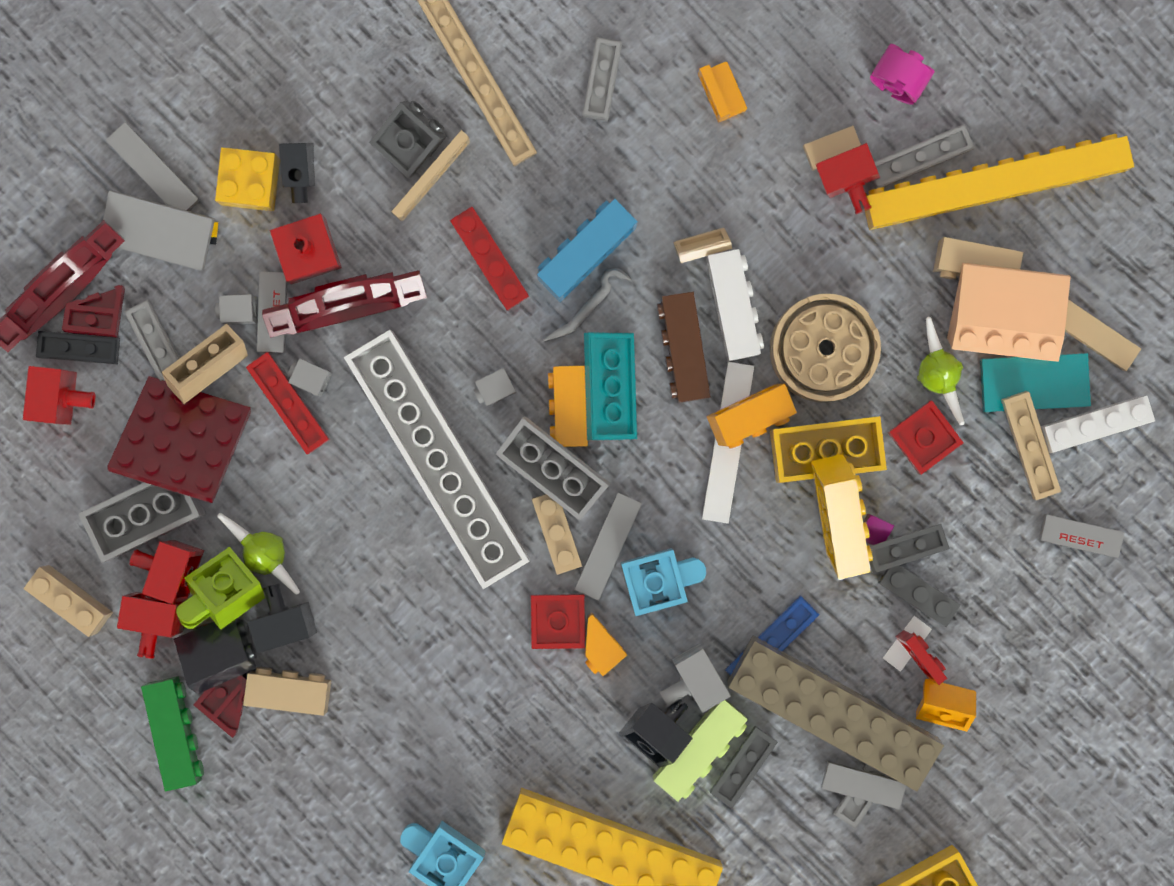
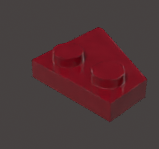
(96, 314)
(224, 704)

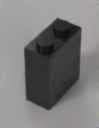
(215, 654)

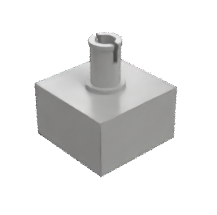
(697, 680)

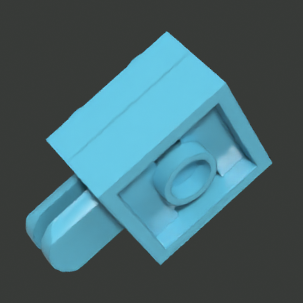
(660, 578)
(443, 853)

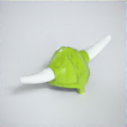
(941, 371)
(262, 552)

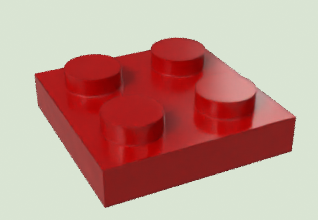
(925, 437)
(557, 621)
(917, 648)

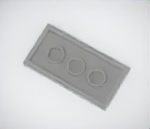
(160, 229)

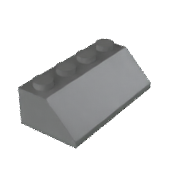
(552, 468)

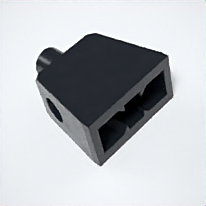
(294, 157)

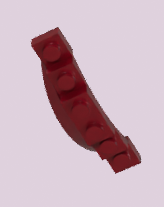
(58, 284)
(344, 302)

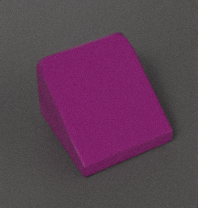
(878, 529)

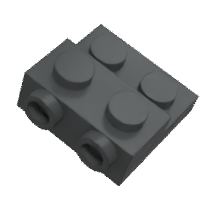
(408, 137)

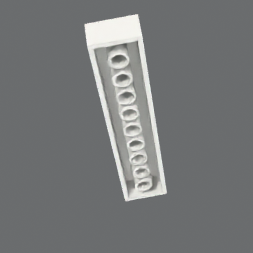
(437, 459)

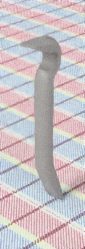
(590, 305)

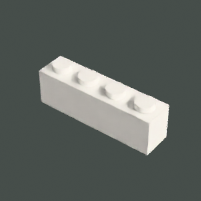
(733, 305)
(1097, 423)

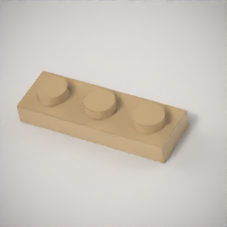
(556, 534)

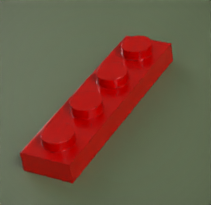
(489, 258)
(287, 403)

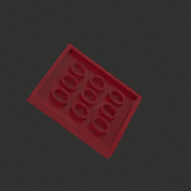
(179, 443)

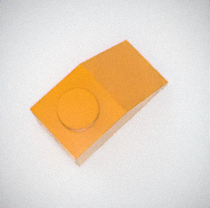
(601, 647)

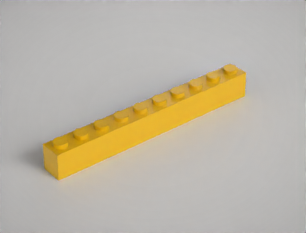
(998, 182)

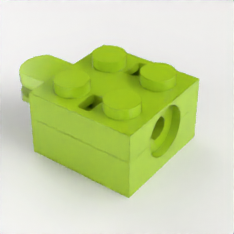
(220, 590)

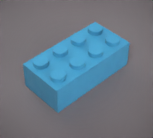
(587, 250)

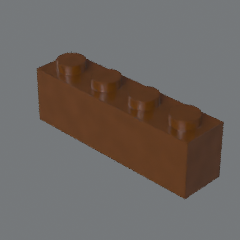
(684, 347)

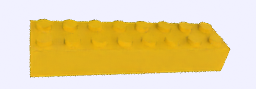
(603, 846)

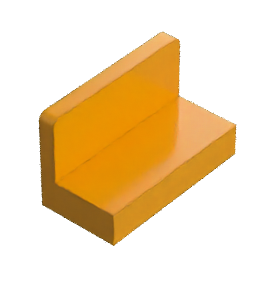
(722, 91)
(947, 705)

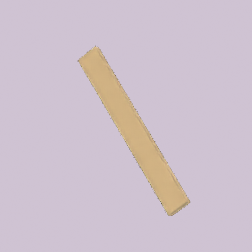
(478, 80)

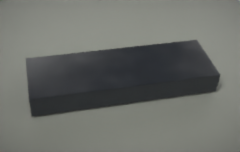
(77, 347)

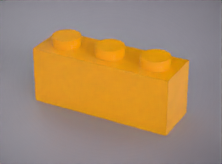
(568, 405)
(752, 415)

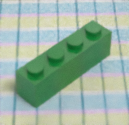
(172, 733)

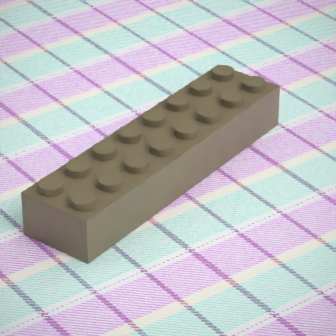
(835, 713)

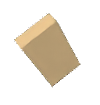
(831, 146)
(702, 245)

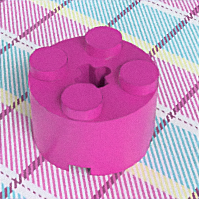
(902, 74)

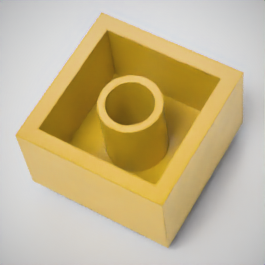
(247, 179)

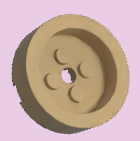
(797, 353)

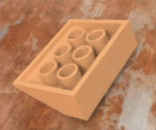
(1009, 312)

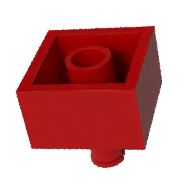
(849, 174)
(305, 249)
(52, 396)
(167, 570)
(151, 618)

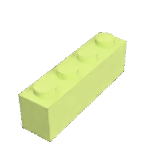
(709, 741)

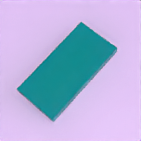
(1049, 382)
(610, 386)

